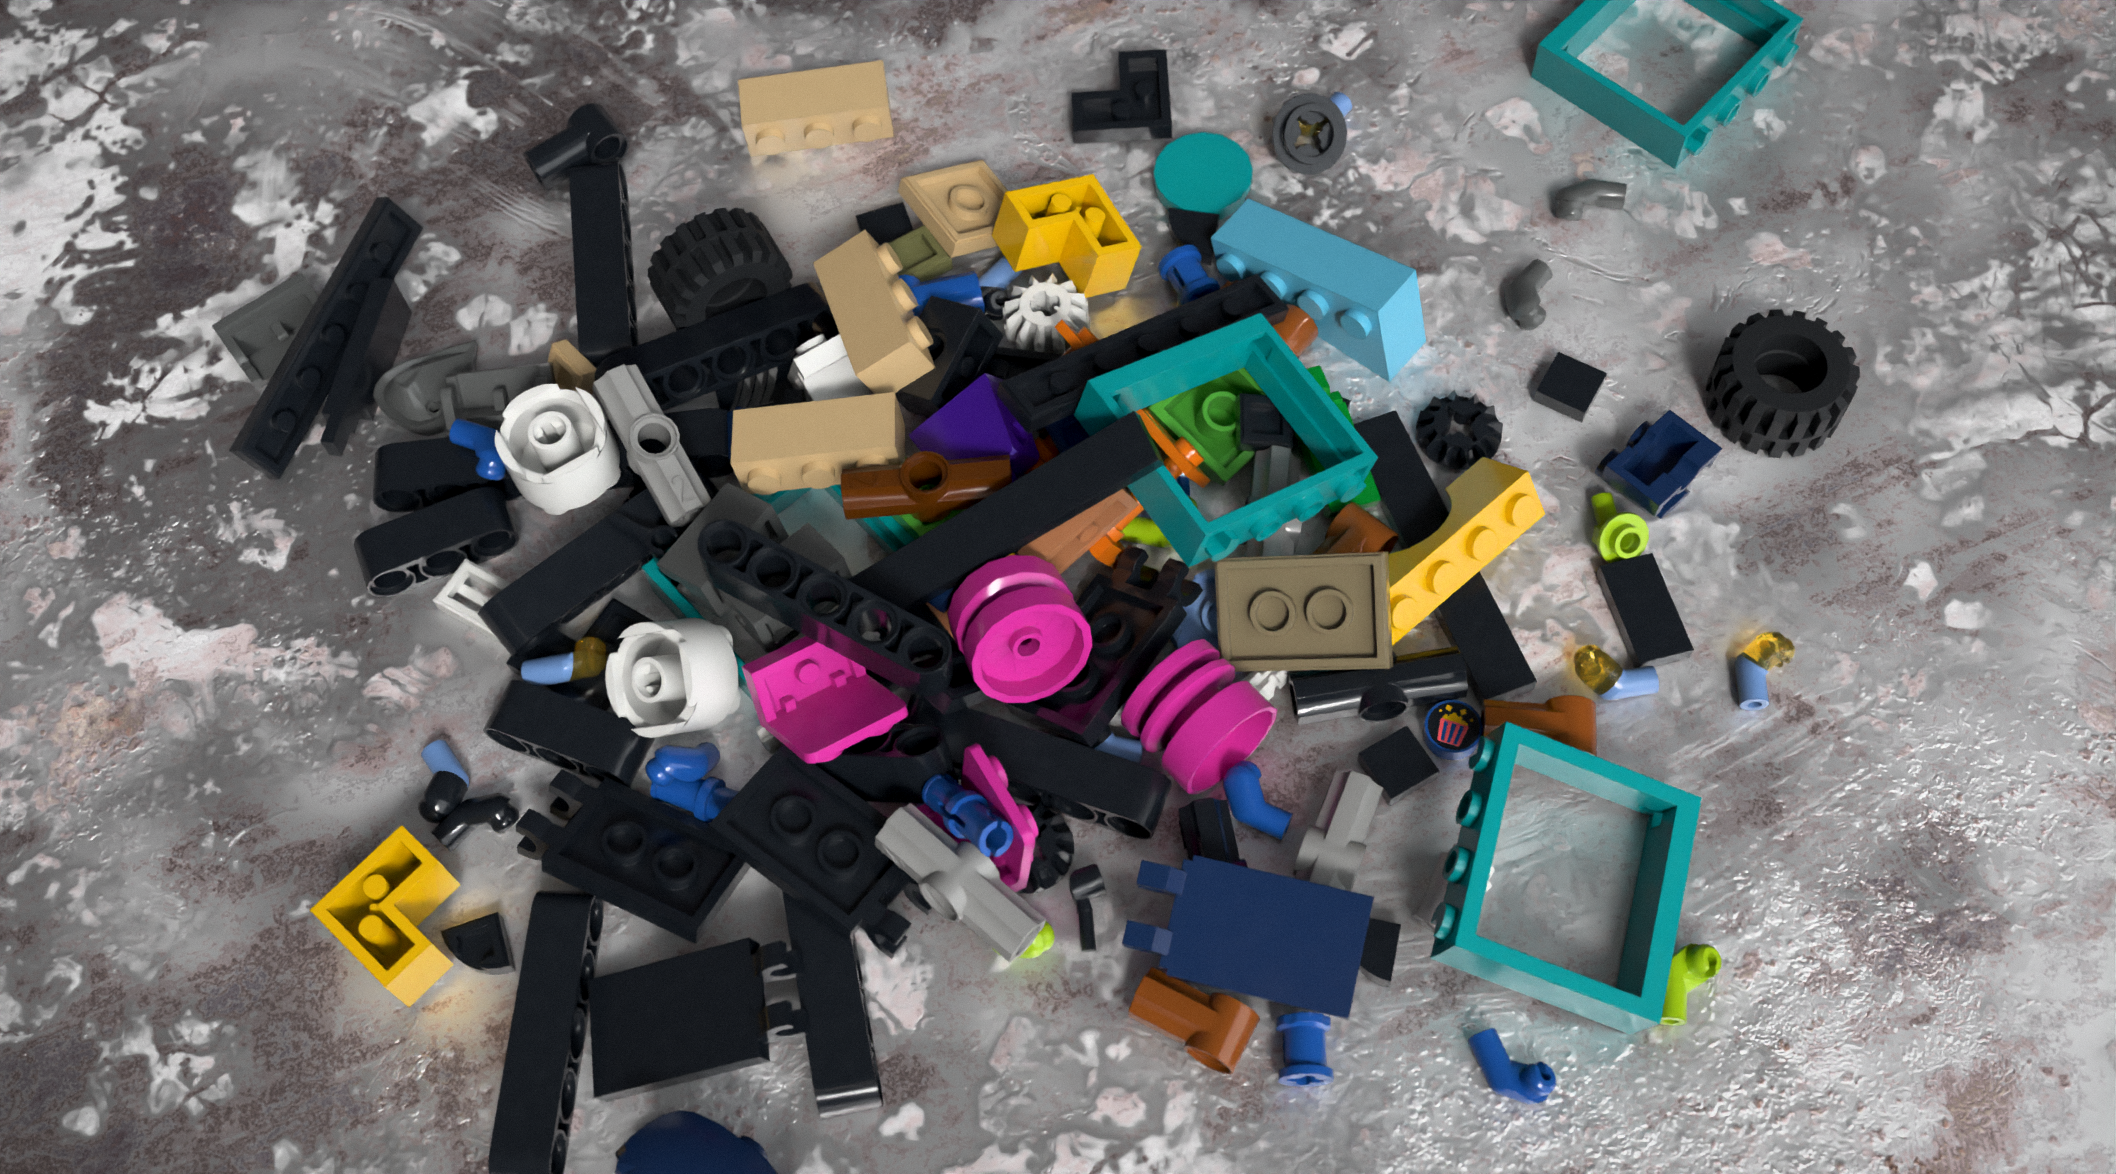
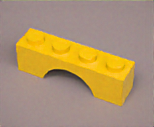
(1487, 514)

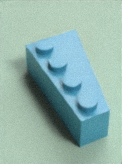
(1352, 294)

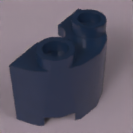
(1658, 464)

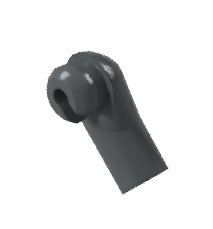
(1588, 192)
(1523, 297)

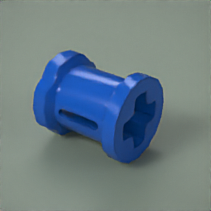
(1188, 276)
(1304, 1049)

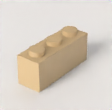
(815, 108)
(875, 314)
(814, 441)

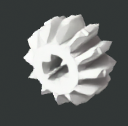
(1038, 309)

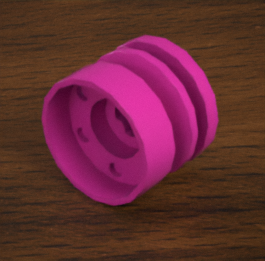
(1198, 716)

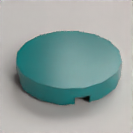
(1203, 174)

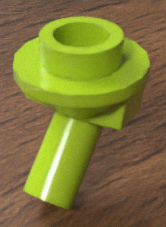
(1617, 534)

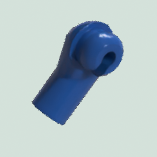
(483, 442)
(682, 763)
(1248, 803)
(1508, 1077)

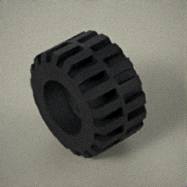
(716, 266)
(1793, 350)

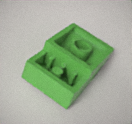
(1208, 422)

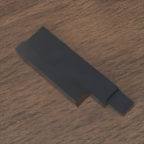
(365, 360)

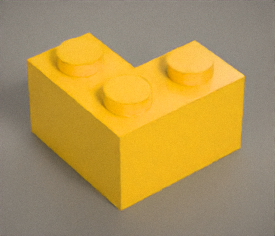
(1069, 225)
(379, 912)

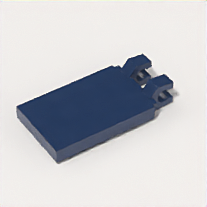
(1256, 933)

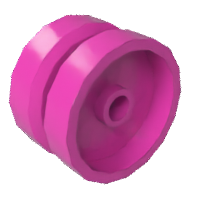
(1019, 629)

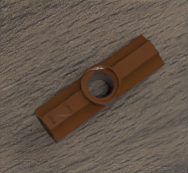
(896, 491)

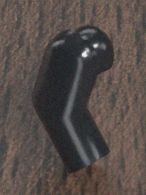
(475, 812)

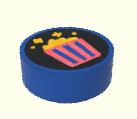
(1452, 730)

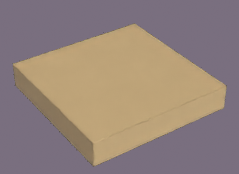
(957, 205)

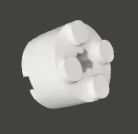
(558, 448)
(673, 676)

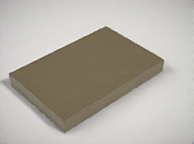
(1304, 612)

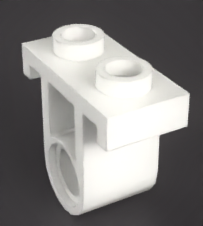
(825, 370)

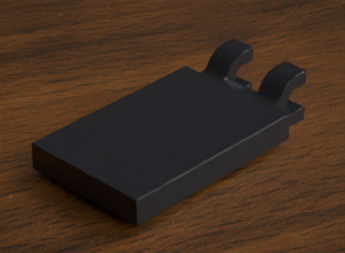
(1130, 625)
(819, 848)
(633, 854)
(690, 1017)

